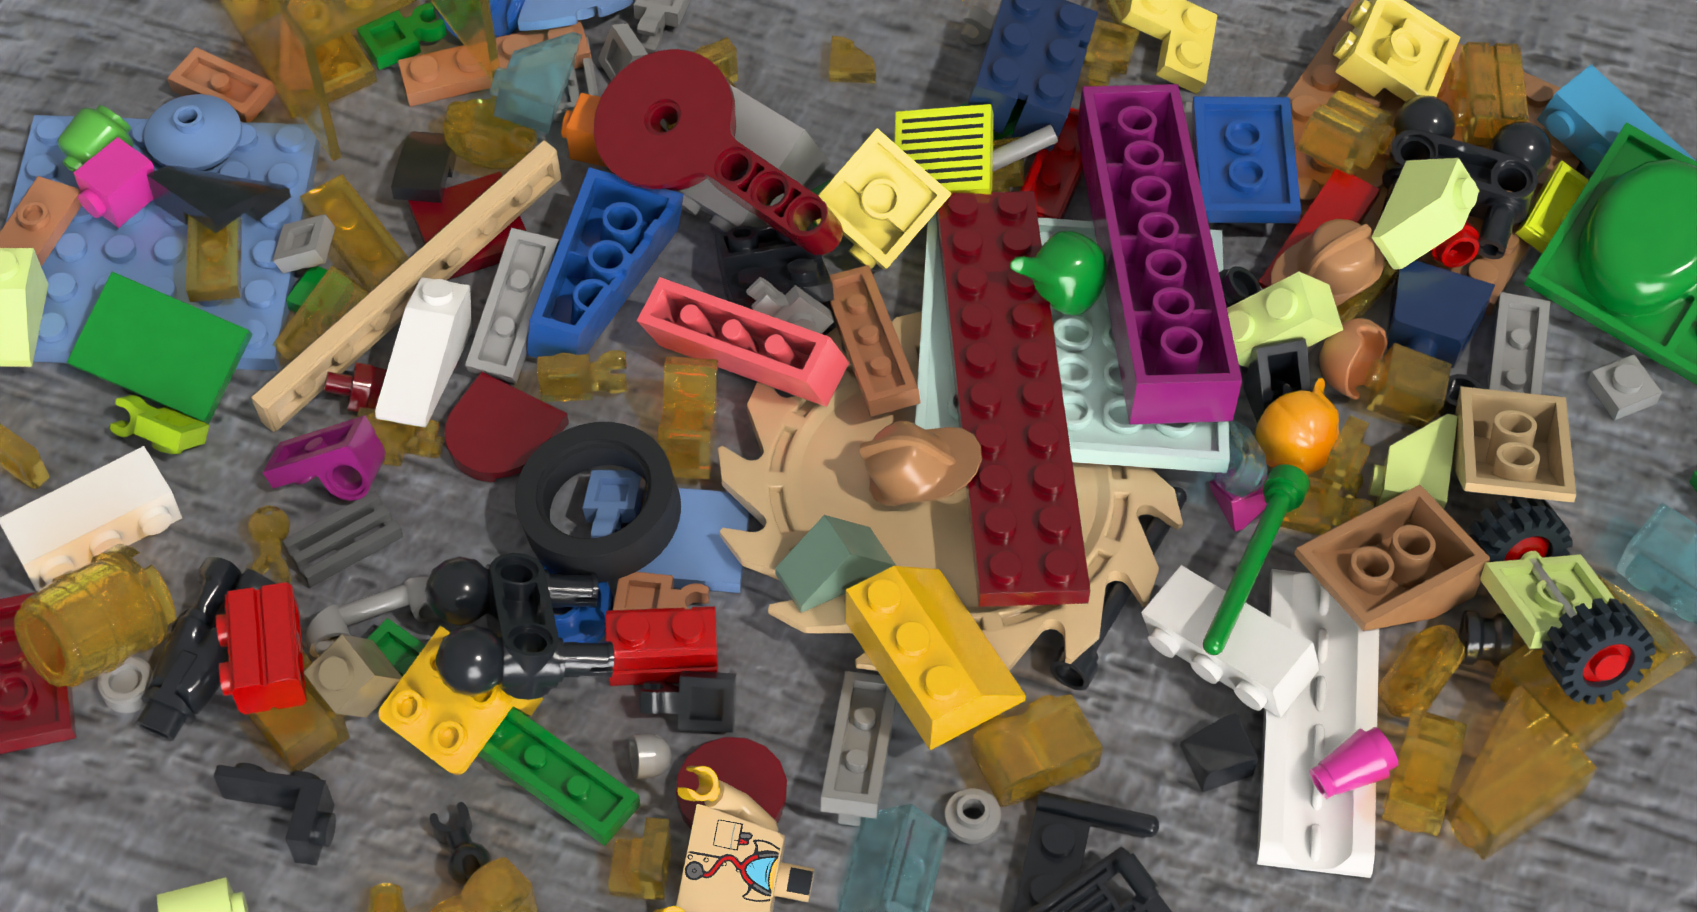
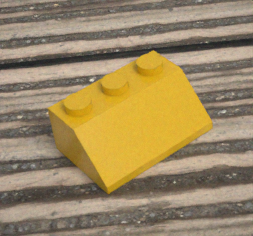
(930, 652)

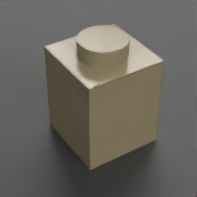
(353, 676)

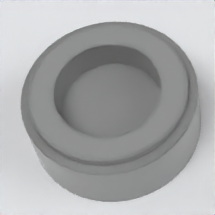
(126, 685)

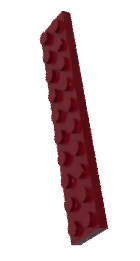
(1013, 402)

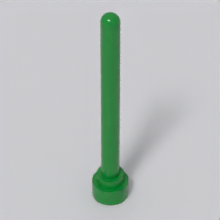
(1283, 492)

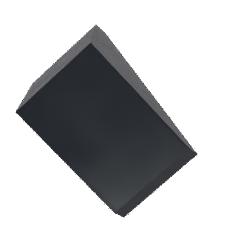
(1276, 371)

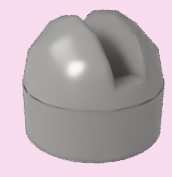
(648, 755)

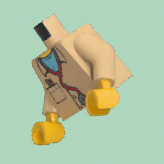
(734, 854)

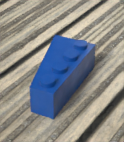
(600, 260)

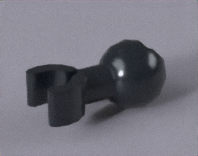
(465, 855)

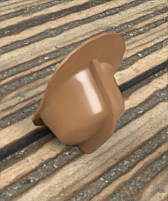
(1336, 254)
(919, 463)

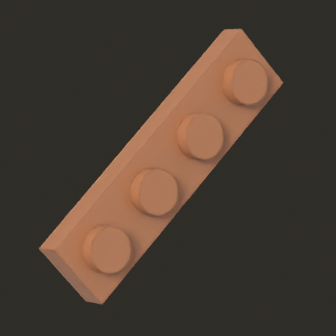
(457, 72)
(872, 342)

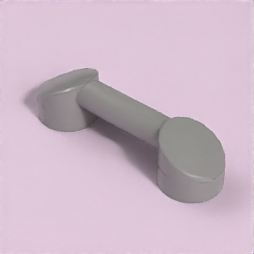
(333, 620)

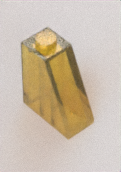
(1519, 778)

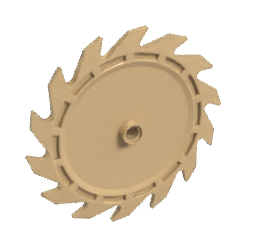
(816, 470)

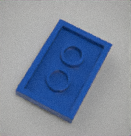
(1246, 159)

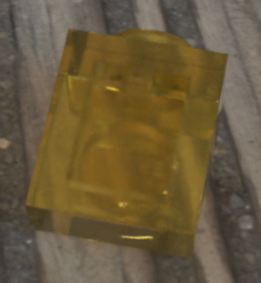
(642, 864)

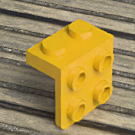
(441, 722)

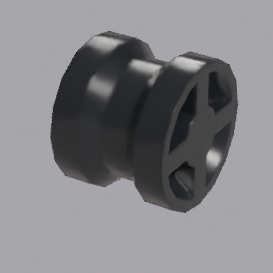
(1485, 638)

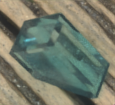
(535, 82)

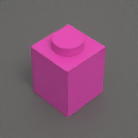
(115, 183)

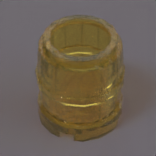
(94, 618)

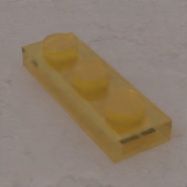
(358, 233)

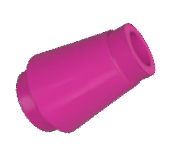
(1355, 763)

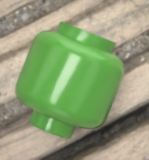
(90, 133)

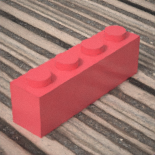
(744, 341)

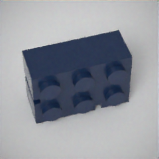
(1035, 57)

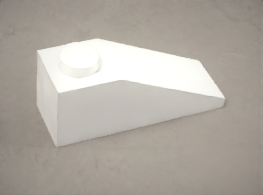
(425, 351)

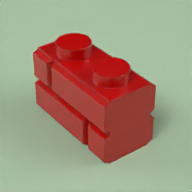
(661, 643)
(263, 648)

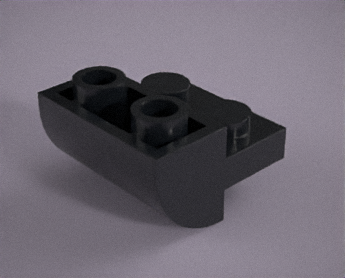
(765, 253)

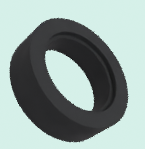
(580, 450)

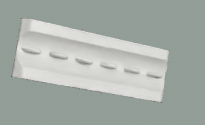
(1295, 820)

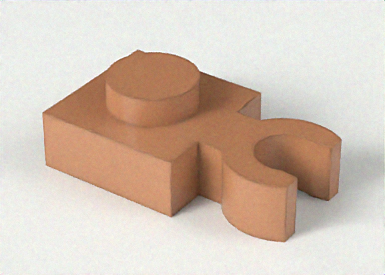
(656, 591)

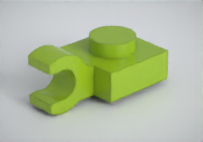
(164, 427)

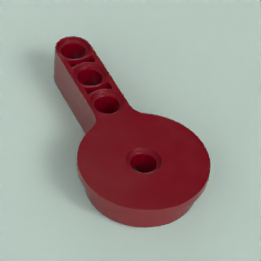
(700, 146)

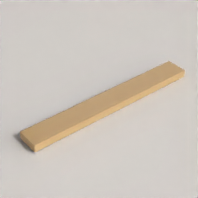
(387, 302)

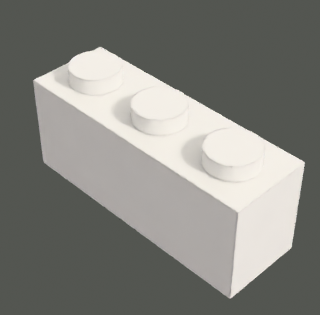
(90, 516)
(1262, 657)

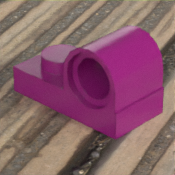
(341, 456)

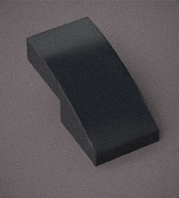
(423, 168)

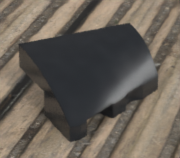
(213, 197)

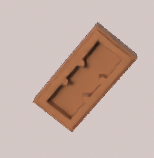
(41, 217)

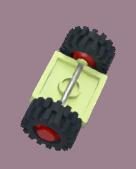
(1560, 601)

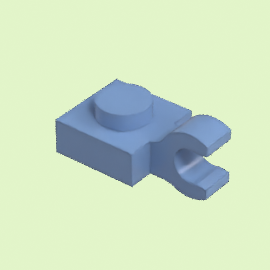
(612, 499)

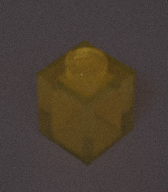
(1407, 386)

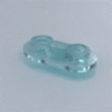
(1246, 465)

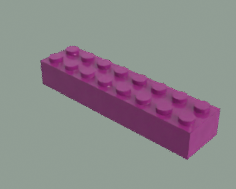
(1159, 255)

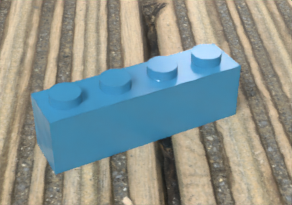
(1591, 114)

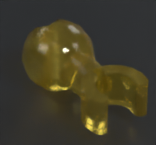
(269, 533)

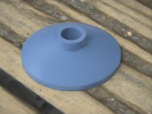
(193, 132)

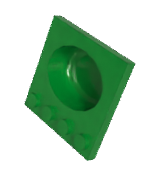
(1632, 251)

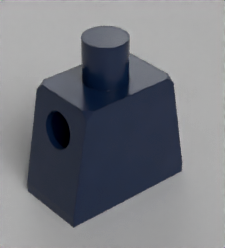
(1436, 310)

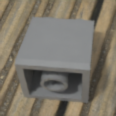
(774, 140)

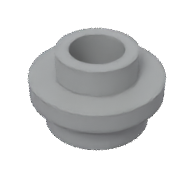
(972, 830)

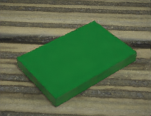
(159, 348)

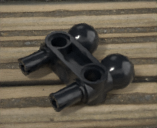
(1511, 163)
(522, 640)

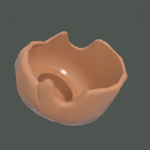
(1350, 353)

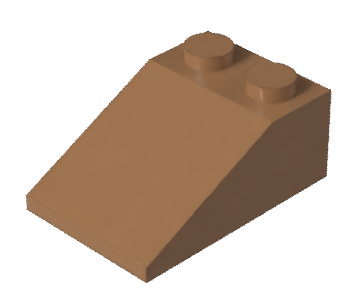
(1397, 562)

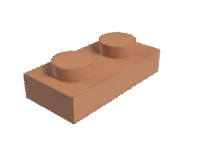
(219, 78)

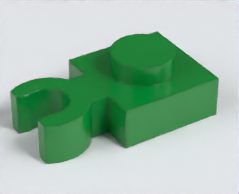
(398, 37)

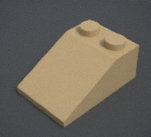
(1513, 445)

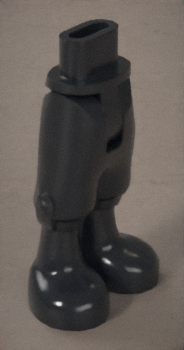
(190, 661)

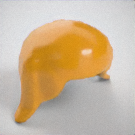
(1299, 429)

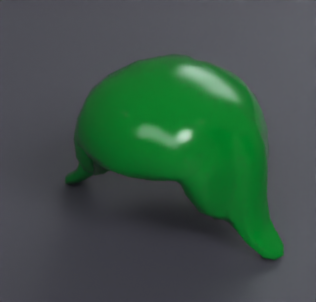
(1066, 271)

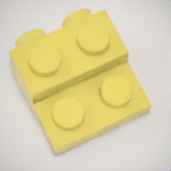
(1395, 49)
(882, 200)

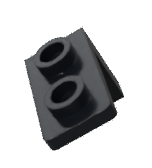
(306, 793)

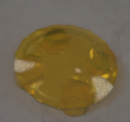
(484, 138)

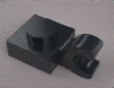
(701, 700)

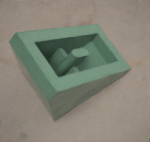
(830, 561)

